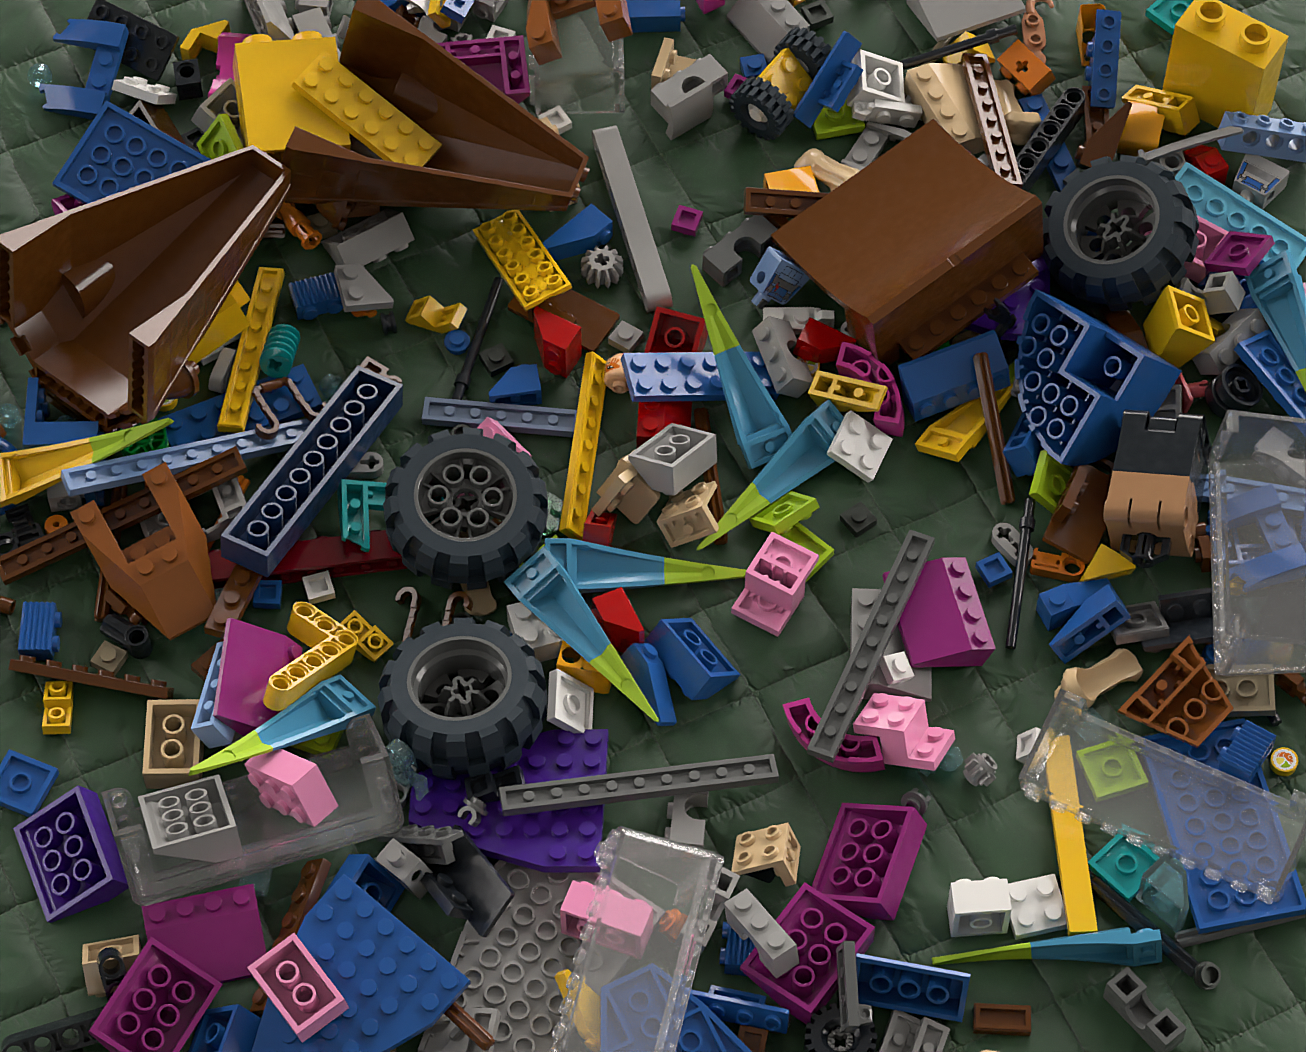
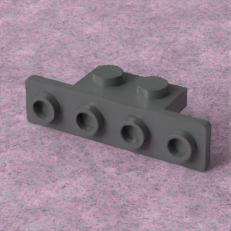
(428, 842)

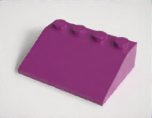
(945, 618)
(246, 665)
(870, 858)
(818, 929)
(211, 930)
(155, 1003)

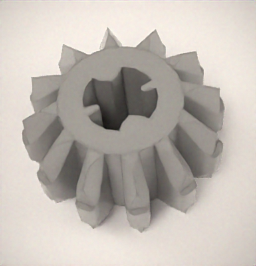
(602, 266)

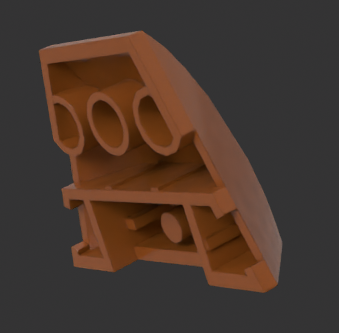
(1180, 698)

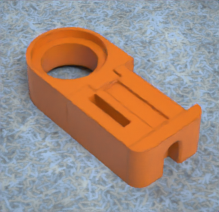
(1053, 566)

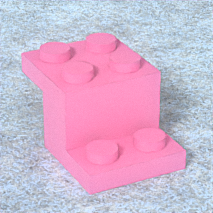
(774, 584)
(904, 731)

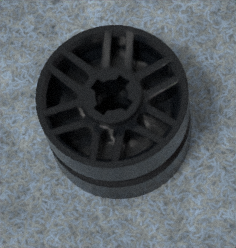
(1233, 389)

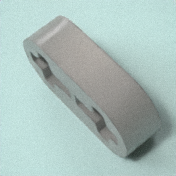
(222, 370)
(362, 469)
(1008, 547)

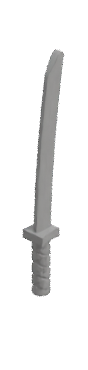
(1189, 143)

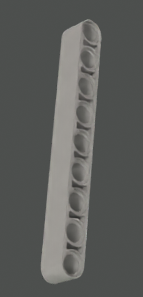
(631, 218)

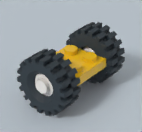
(769, 100)

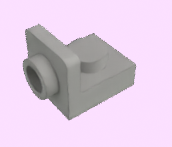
(489, 8)

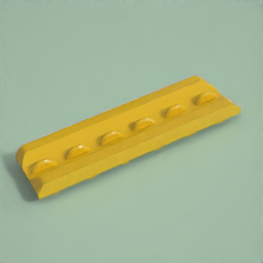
(521, 259)

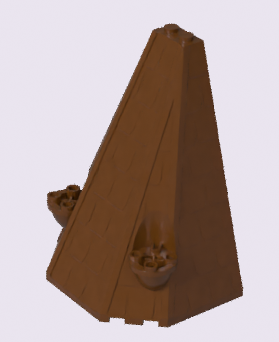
(490, 144)
(131, 283)

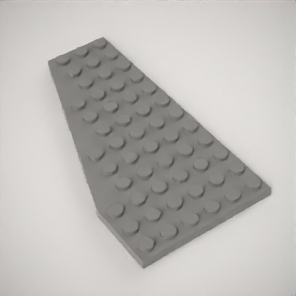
(517, 963)

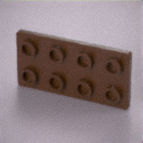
(593, 318)
(1079, 515)

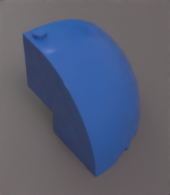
(1081, 379)

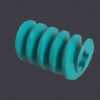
(279, 350)

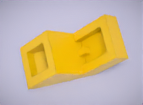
(203, 37)
(433, 316)

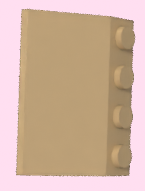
(946, 98)

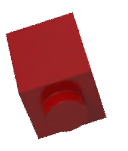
(1208, 161)
(820, 342)
(599, 529)

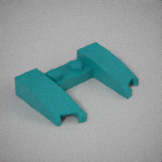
(354, 503)

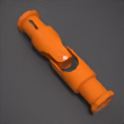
(299, 225)

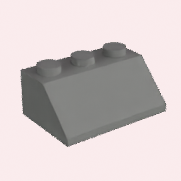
(765, 23)
(220, 102)
(370, 239)
(674, 457)

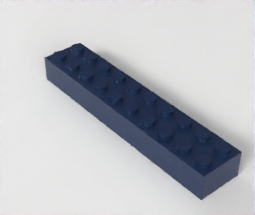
(311, 471)

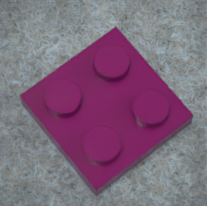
(1239, 253)

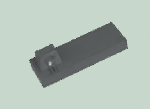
(851, 1012)

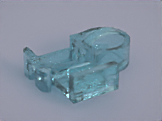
(401, 760)

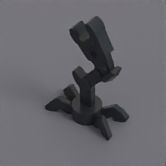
(1002, 316)

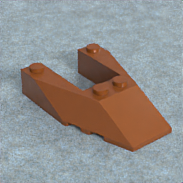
(542, 26)
(163, 574)

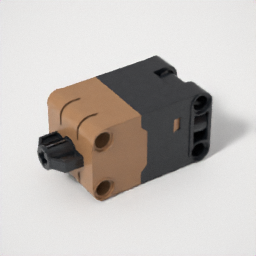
(1157, 486)

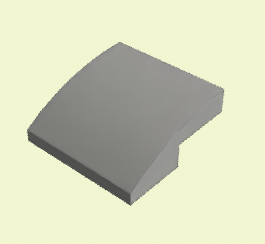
(689, 110)
(911, 1034)

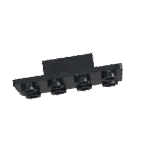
(147, 44)
(1186, 615)
(469, 886)

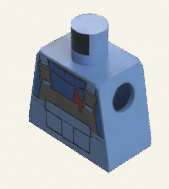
(776, 278)

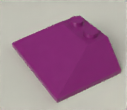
(496, 60)

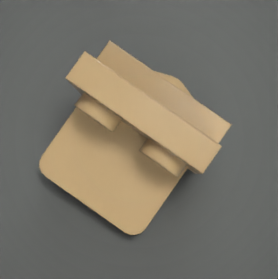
(627, 492)

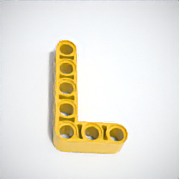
(331, 652)

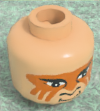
(614, 375)

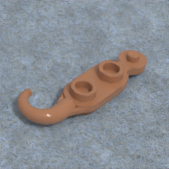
(1033, 29)

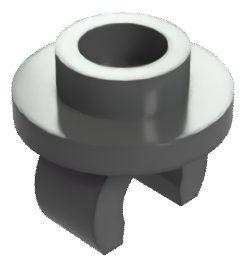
(917, 800)
(475, 807)

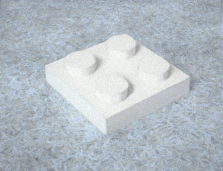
(138, 88)
(859, 446)
(569, 702)
(1036, 907)

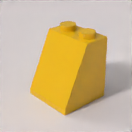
(1178, 326)

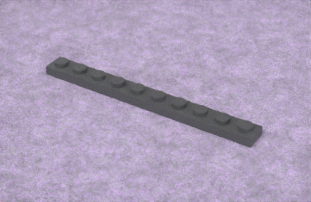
(870, 646)
(638, 785)

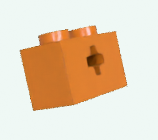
(1020, 58)

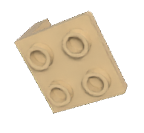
(668, 63)
(688, 516)
(767, 849)

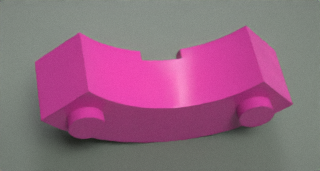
(225, 56)
(861, 365)
(855, 753)

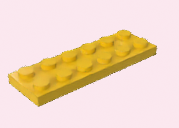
(364, 113)

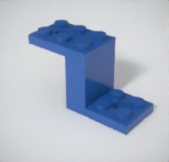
(41, 433)

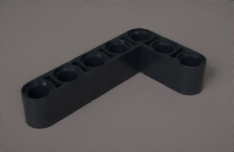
(79, 1022)

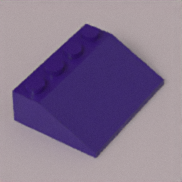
(71, 854)

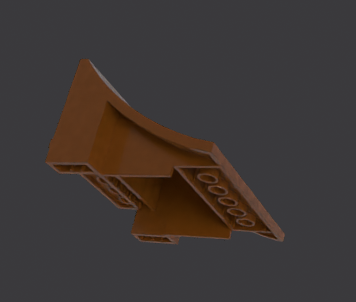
(917, 244)

